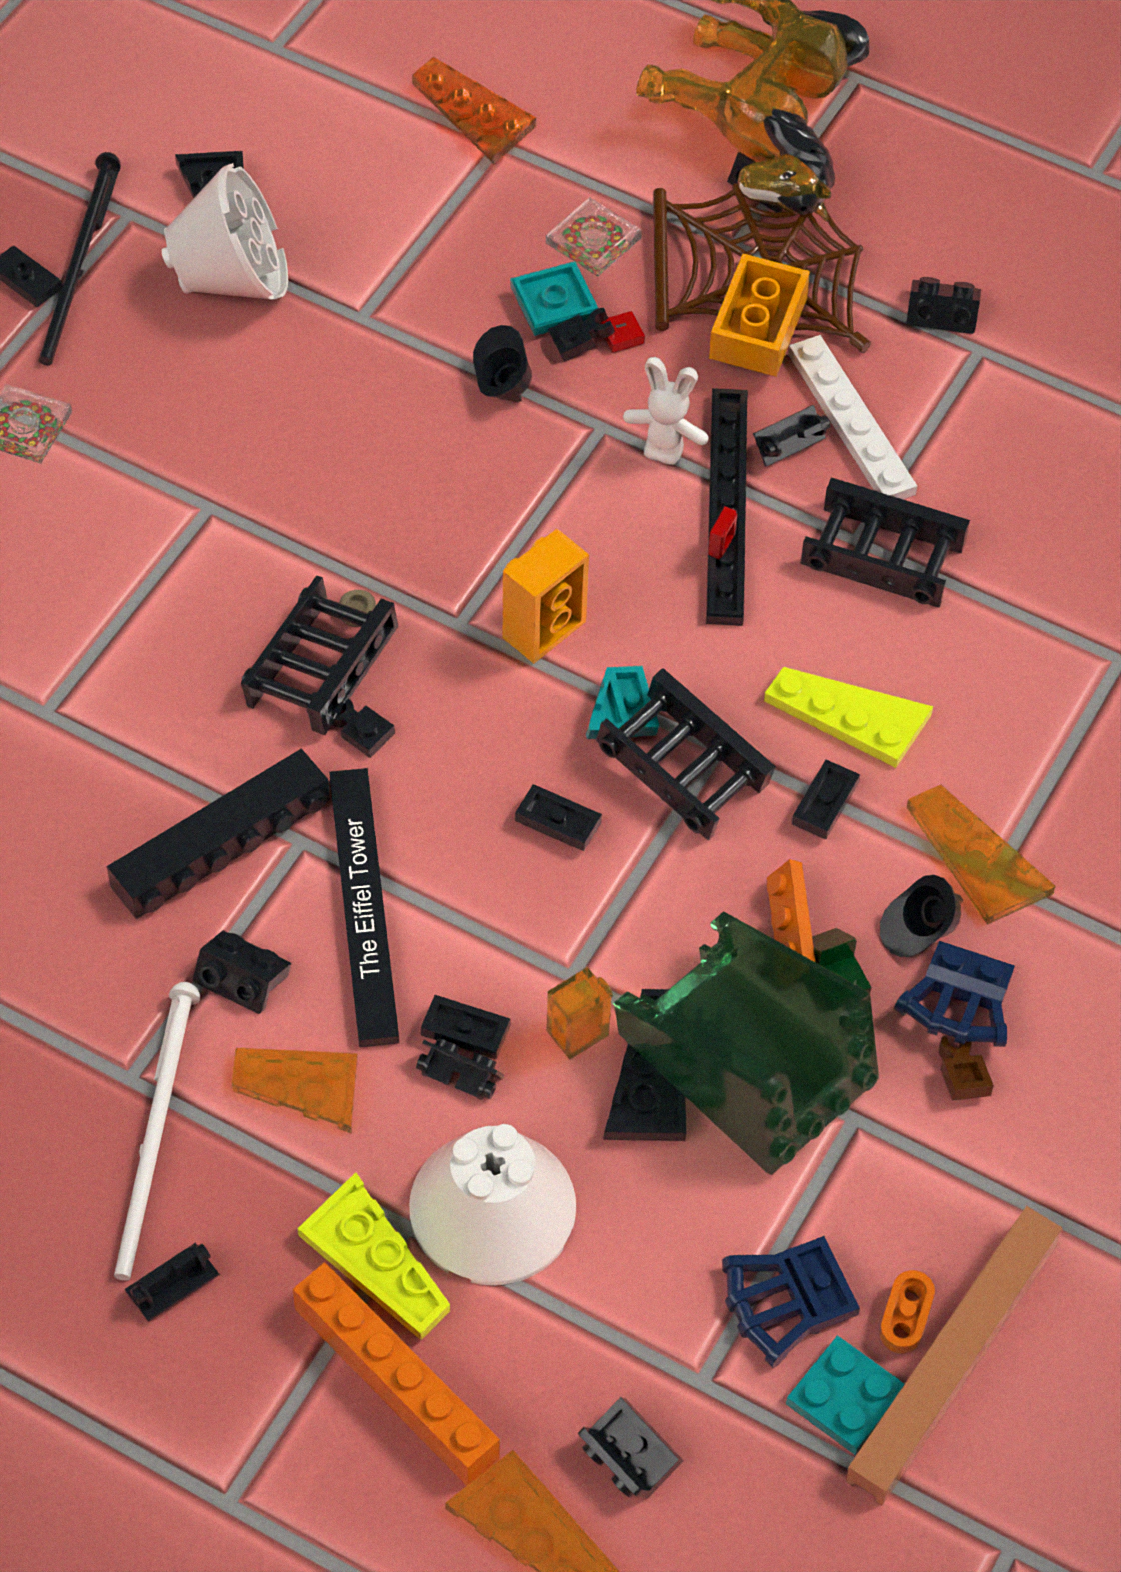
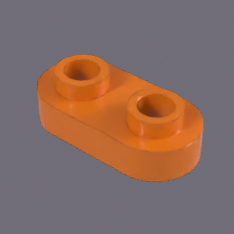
(907, 1314)

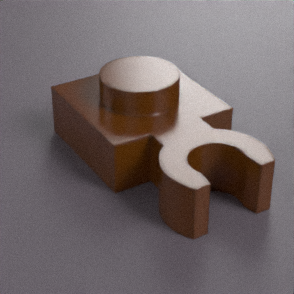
(964, 1074)

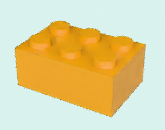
(759, 315)
(545, 595)

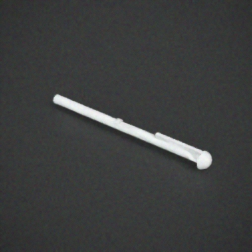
(182, 996)

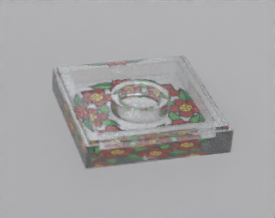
(593, 236)
(30, 423)

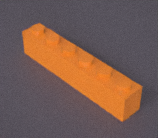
(396, 1374)

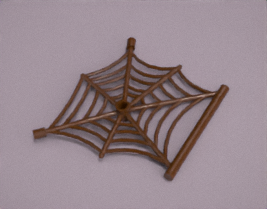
(662, 310)

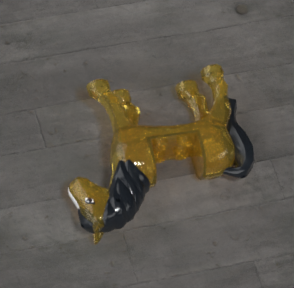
(761, 104)

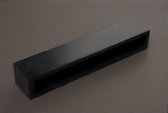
(218, 833)

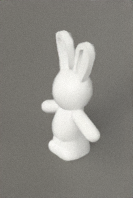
(665, 413)

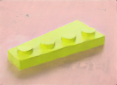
(858, 716)
(364, 1246)

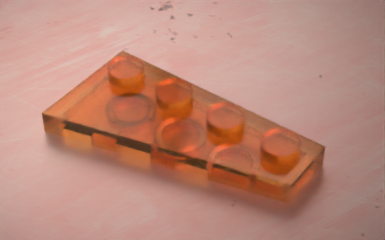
(474, 110)

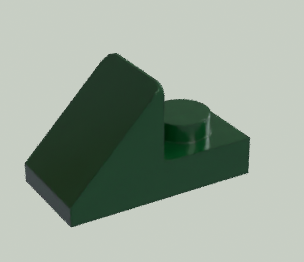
(836, 953)

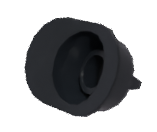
(502, 364)
(920, 916)

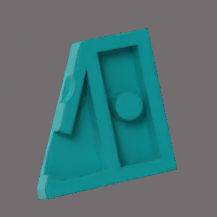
(619, 698)

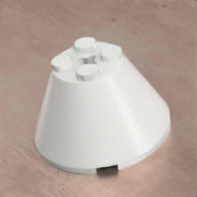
(227, 241)
(492, 1206)

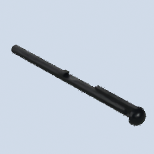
(109, 167)

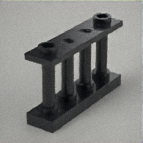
(895, 515)
(339, 679)
(694, 720)

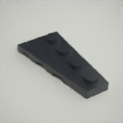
(645, 1101)

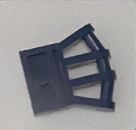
(966, 977)
(813, 1282)

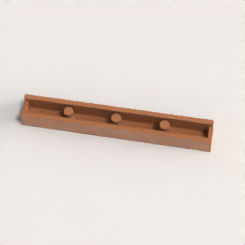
(953, 1355)

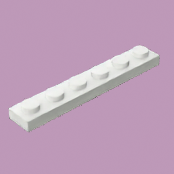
(851, 418)

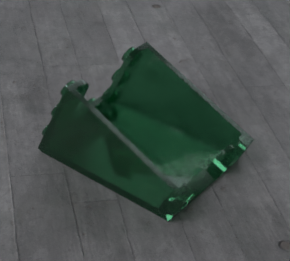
(758, 1041)

